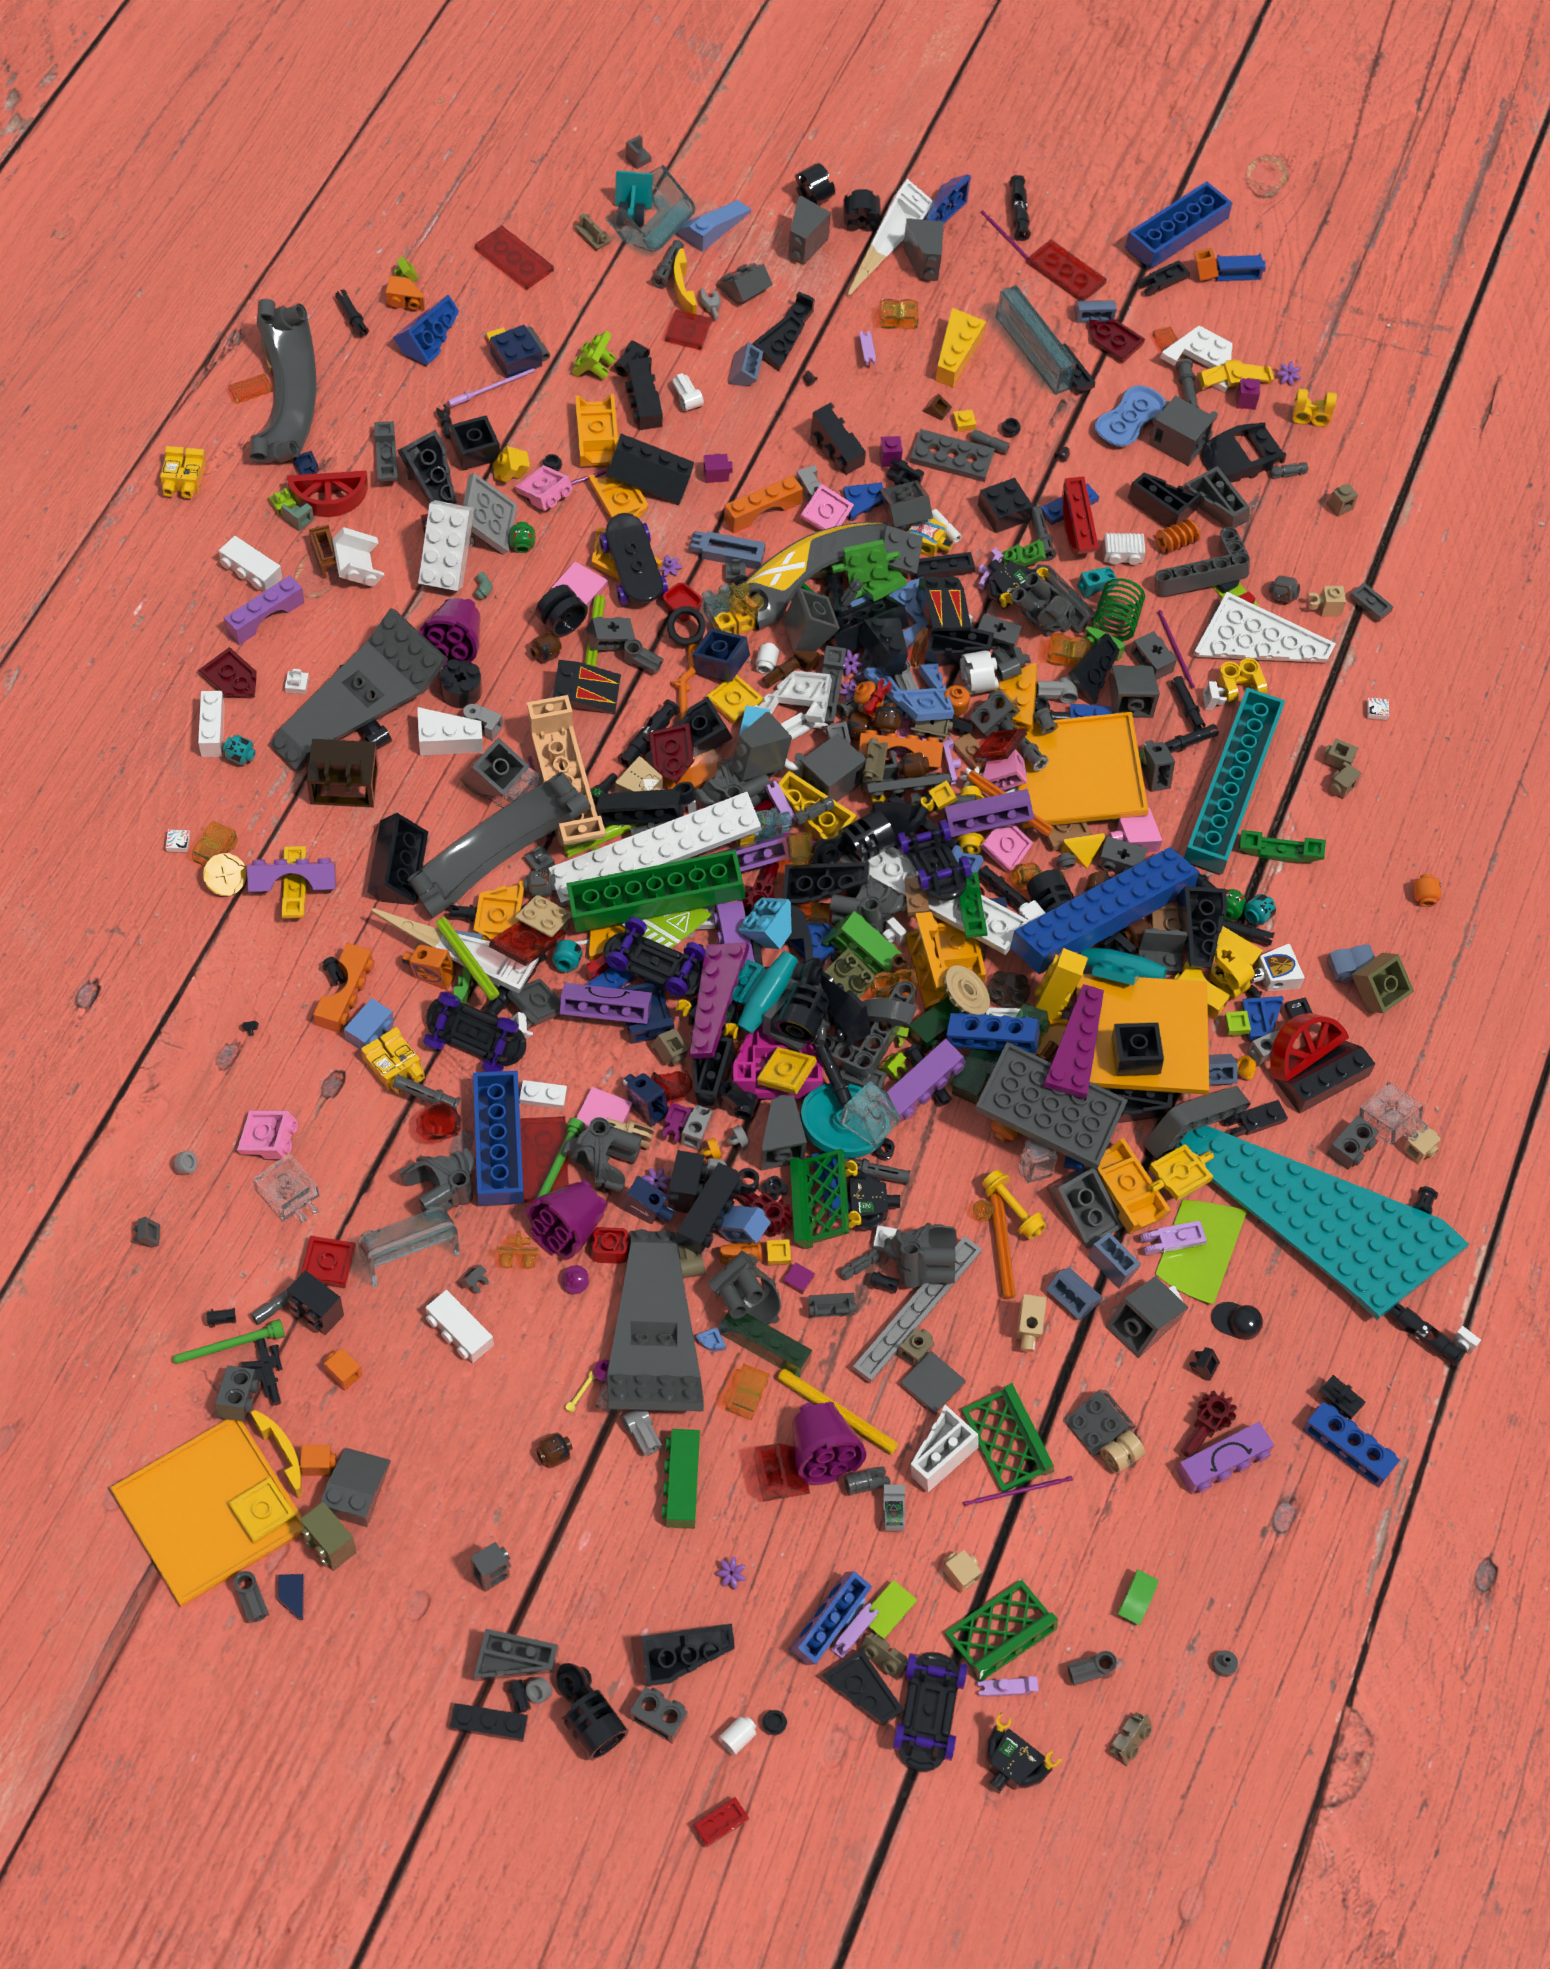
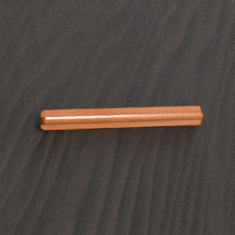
(992, 790)
(1002, 1247)

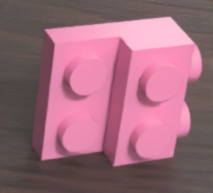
(545, 487)
(267, 1134)

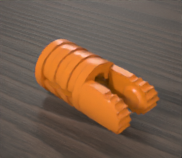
(729, 1251)

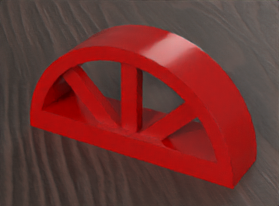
(352, 483)
(1078, 517)
(1329, 1037)

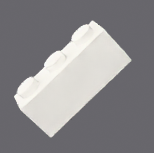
(250, 564)
(211, 724)
(459, 1327)

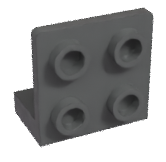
(1163, 948)
(769, 1024)
(1099, 1421)

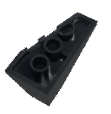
(429, 467)
(1201, 916)
(846, 1011)

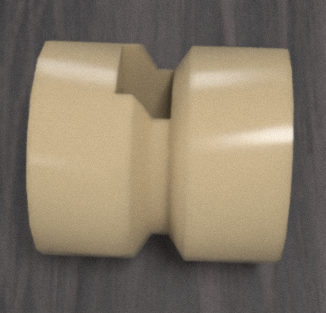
(1124, 1450)

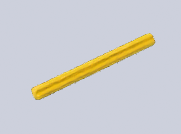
(856, 1423)

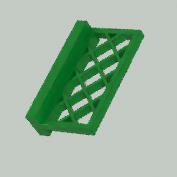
(803, 1204)
(1026, 1429)
(1017, 1643)

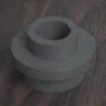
(1066, 861)

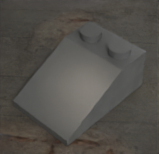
(907, 504)
(1086, 1205)
(355, 1486)

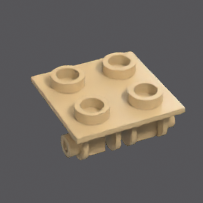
(544, 916)

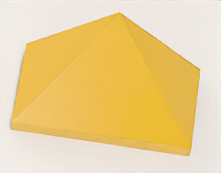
(1084, 848)

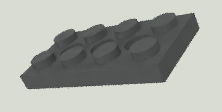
(948, 445)
(898, 784)

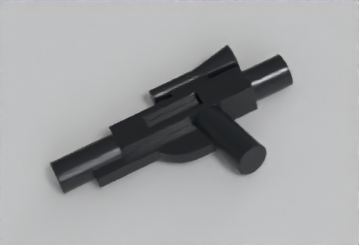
(264, 1369)

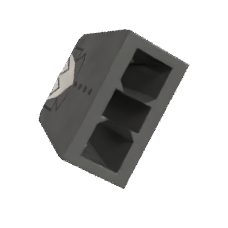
(1155, 758)

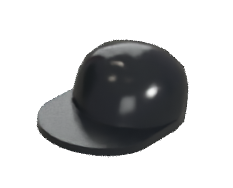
(1237, 1320)

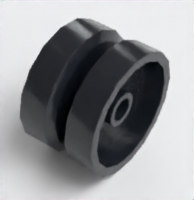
(561, 610)

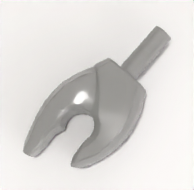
(712, 303)

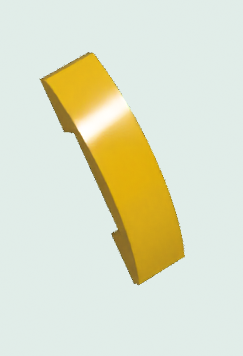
(685, 298)
(294, 886)
(269, 1428)

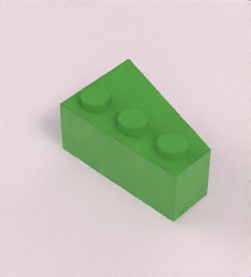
(864, 942)

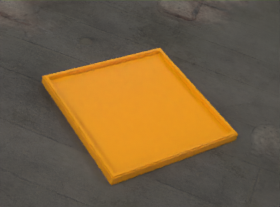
(1089, 772)
(1183, 1027)
(185, 1511)

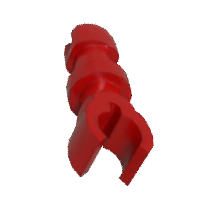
(877, 696)

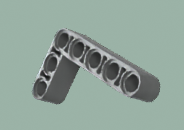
(1230, 567)
(877, 1037)
(1192, 1116)

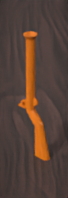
(681, 683)

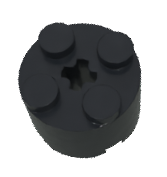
(814, 184)
(861, 210)
(460, 683)

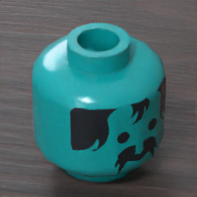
(239, 749)
(1260, 909)
(567, 955)

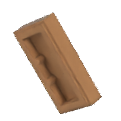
(966, 748)

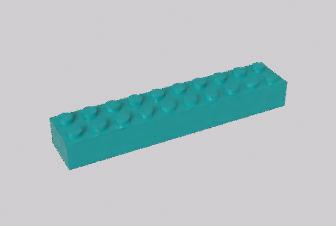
(1234, 781)

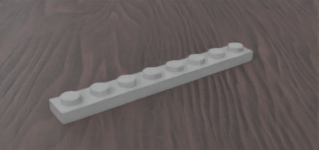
(913, 1315)

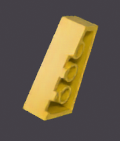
(960, 342)
(802, 795)
(1059, 983)

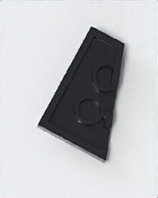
(780, 340)
(1093, 667)
(864, 1687)

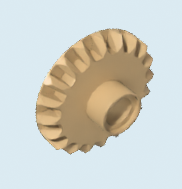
(966, 990)

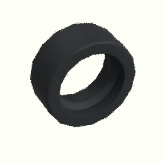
(701, 625)

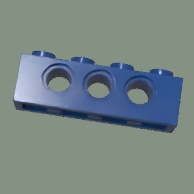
(982, 1037)
(1355, 1456)
(830, 1618)

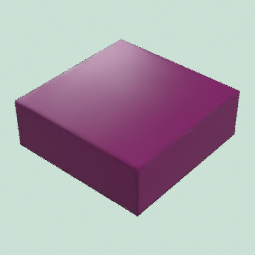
(799, 1278)

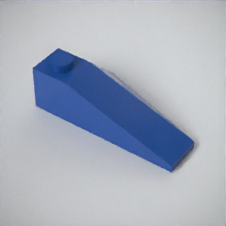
(950, 199)
(427, 332)

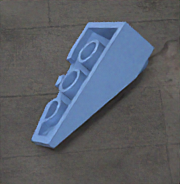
(710, 226)

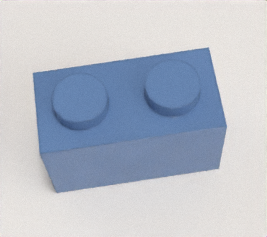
(369, 1024)
(744, 1224)

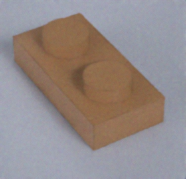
(916, 899)

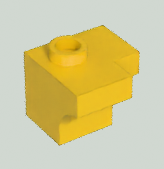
(511, 464)

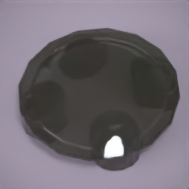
(1009, 989)

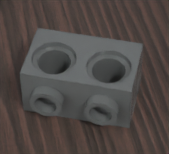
(996, 715)
(1350, 1140)
(236, 1388)
(490, 1566)
(654, 1719)

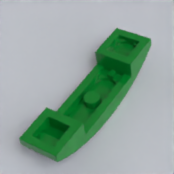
(1281, 849)
(972, 909)

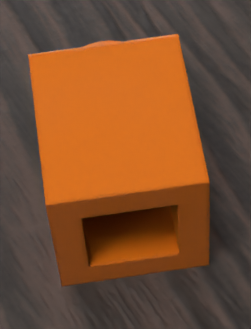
(1206, 264)
(342, 1368)
(317, 1460)

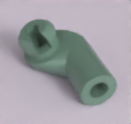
(485, 586)

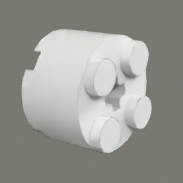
(979, 672)

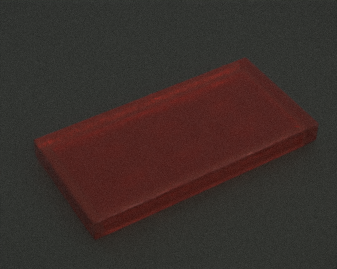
(514, 257)
(1066, 270)
(524, 943)
(540, 1145)

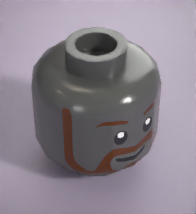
(1284, 589)
(540, 883)

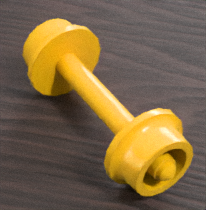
(970, 842)
(996, 1183)

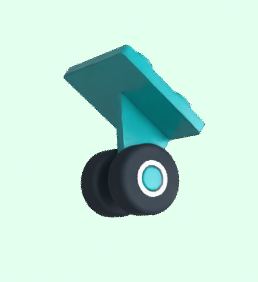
(634, 191)

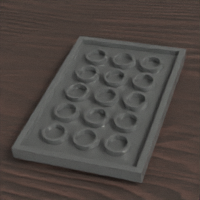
(1053, 1118)

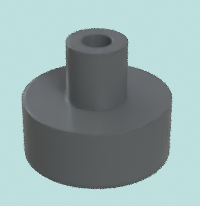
(1225, 1663)

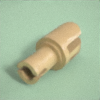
(637, 1129)

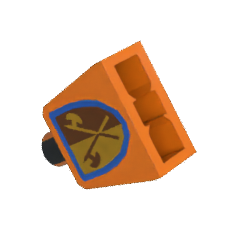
(431, 965)

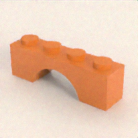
(743, 511)
(930, 748)
(334, 1010)

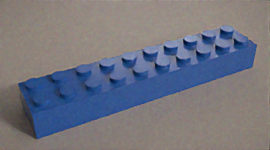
(1104, 909)

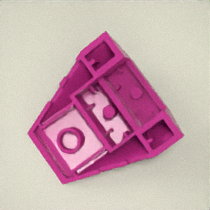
(754, 1056)

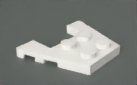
(1203, 347)
(802, 689)

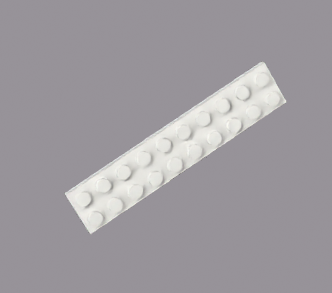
(664, 843)
(892, 867)

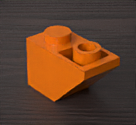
(404, 294)

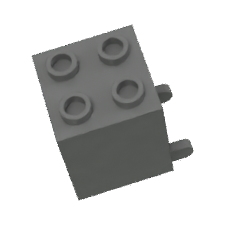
(1181, 430)
(832, 767)

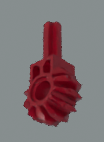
(762, 888)
(770, 1208)
(1208, 1421)

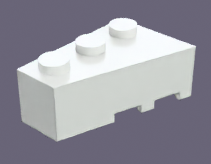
(448, 734)
(943, 1449)

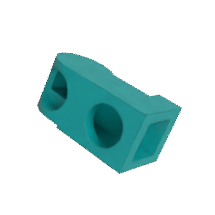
(1094, 580)

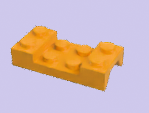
(596, 430)
(956, 949)
(924, 960)
(1128, 1188)

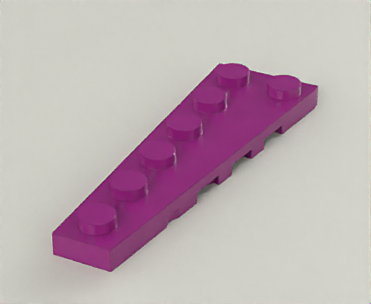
(716, 988)
(1075, 1054)

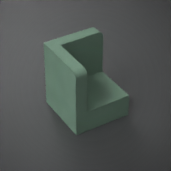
(298, 516)

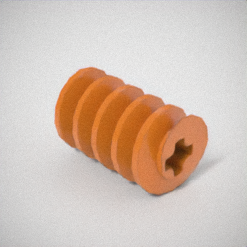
(1177, 536)

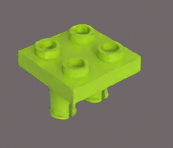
(591, 354)

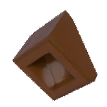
(937, 407)
(807, 659)

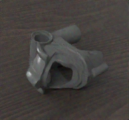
(1041, 593)
(729, 784)
(871, 902)
(597, 1146)
(449, 1176)
(924, 1254)
(743, 1292)

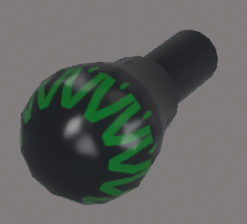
(603, 787)

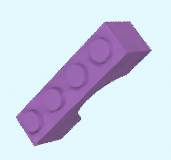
(245, 620)
(319, 874)

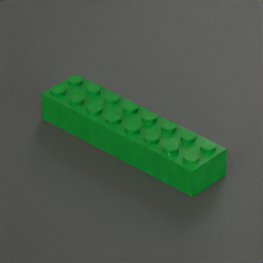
(656, 890)

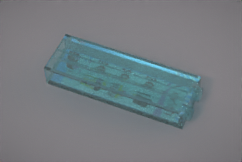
(1035, 339)

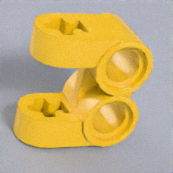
(1318, 412)
(1246, 673)
(1236, 972)

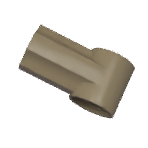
(691, 1262)

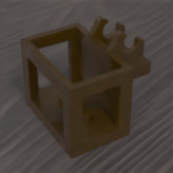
(342, 764)

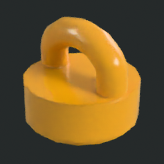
(1246, 1067)
(712, 1149)

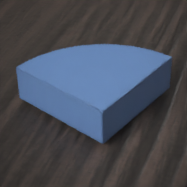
(711, 1340)

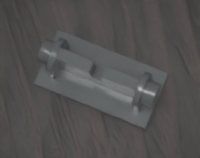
(831, 1305)

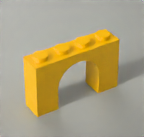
(1216, 997)

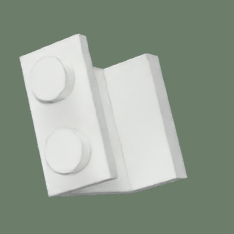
(354, 558)

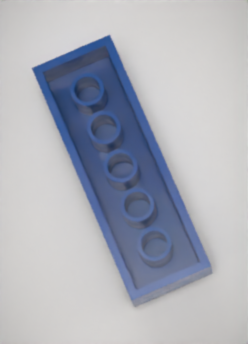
(1178, 225)
(498, 1138)

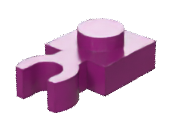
(676, 1120)

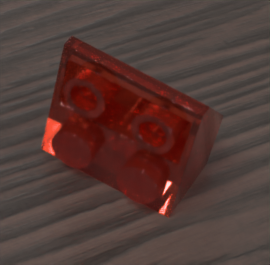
(778, 1472)

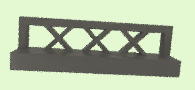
(1083, 612)

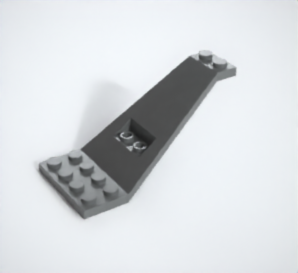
(392, 663)
(653, 1340)

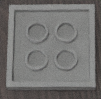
(492, 512)

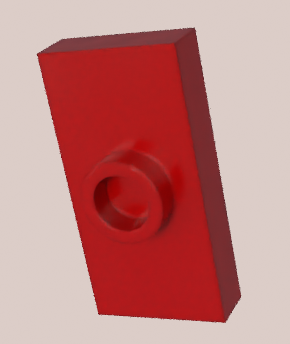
(720, 1822)

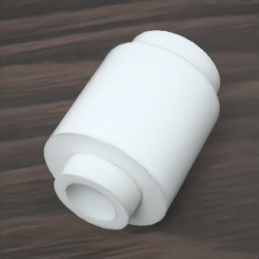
(766, 658)

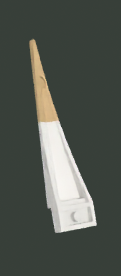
(906, 203)
(497, 966)

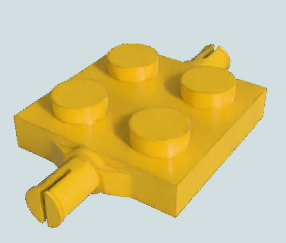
(1181, 1172)

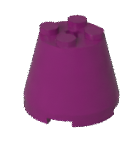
(454, 629)
(565, 1218)
(825, 1444)

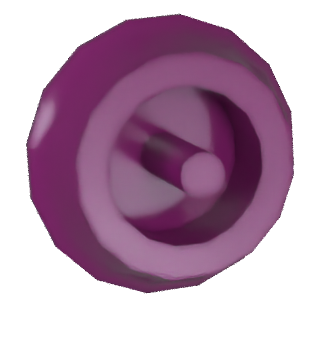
(575, 1279)
(601, 1370)

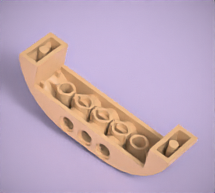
(558, 752)

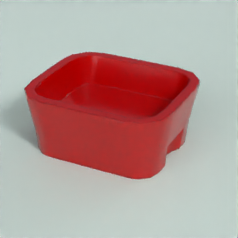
(680, 596)
(609, 1245)

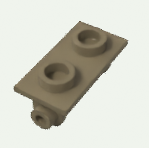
(592, 232)
(938, 729)
(875, 761)
(876, 1650)
(1138, 1730)

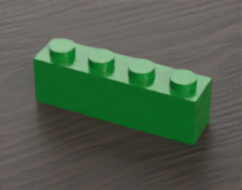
(683, 1478)

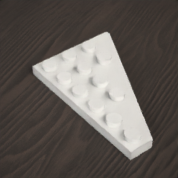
(1249, 631)

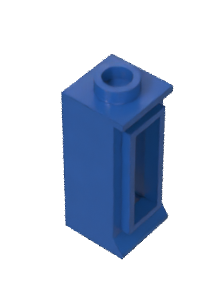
(1240, 267)

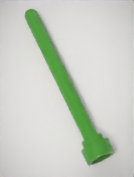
(574, 1129)
(273, 1330)

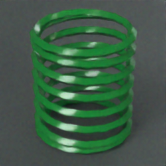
(1120, 607)

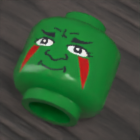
(522, 537)
(1235, 904)

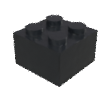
(474, 442)
(1005, 505)
(1137, 1048)
(686, 1181)
(314, 1303)

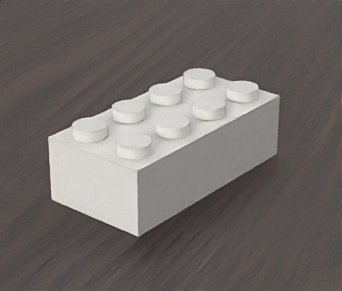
(446, 545)

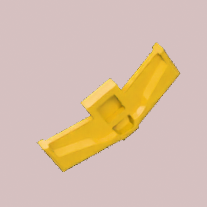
(1232, 372)

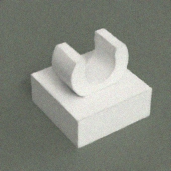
(296, 682)
(1211, 696)
(895, 932)
(520, 1018)

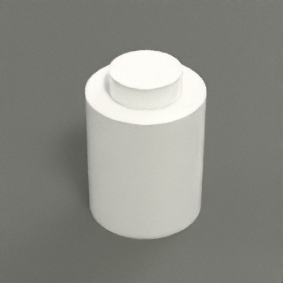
(738, 1735)

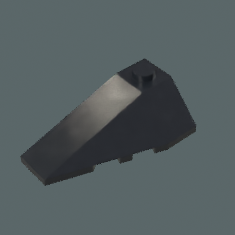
(706, 728)
(817, 881)
(672, 1654)

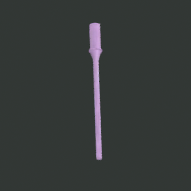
(467, 396)

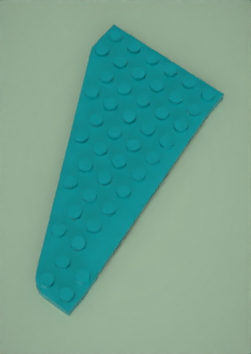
(1351, 1233)

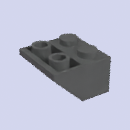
(745, 282)

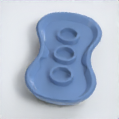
(1124, 422)

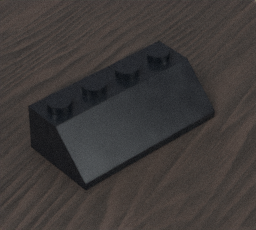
(649, 469)
(853, 618)
(396, 857)
(1328, 1076)

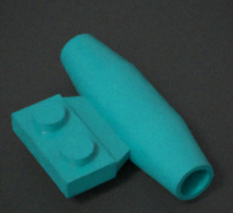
(1122, 966)
(761, 988)

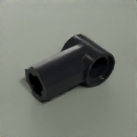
(633, 351)
(375, 733)
(742, 1101)

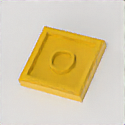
(732, 698)
(786, 1070)
(262, 1510)

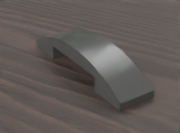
(386, 451)
(833, 665)
(893, 1011)

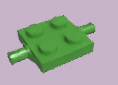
(866, 561)
(881, 587)

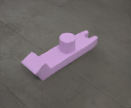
(867, 347)
(995, 554)
(951, 764)
(779, 800)
(854, 1631)
(1008, 1687)

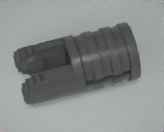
(866, 1480)

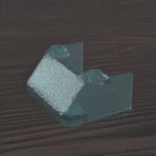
(673, 212)
(405, 1238)

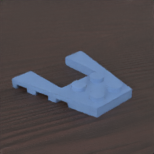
(906, 596)
(919, 703)

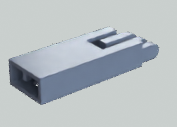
(734, 548)

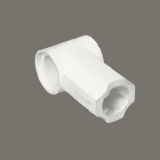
(688, 396)

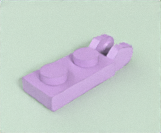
(1174, 1238)

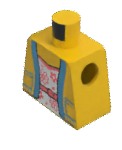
(933, 537)

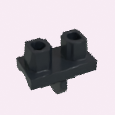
(902, 473)
(1341, 1397)

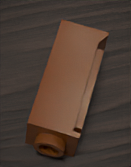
(317, 535)

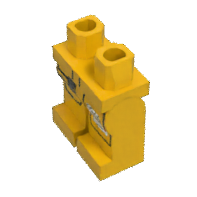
(182, 471)
(391, 1058)

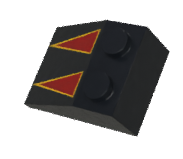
(943, 603)
(587, 686)

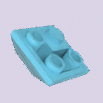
(768, 922)

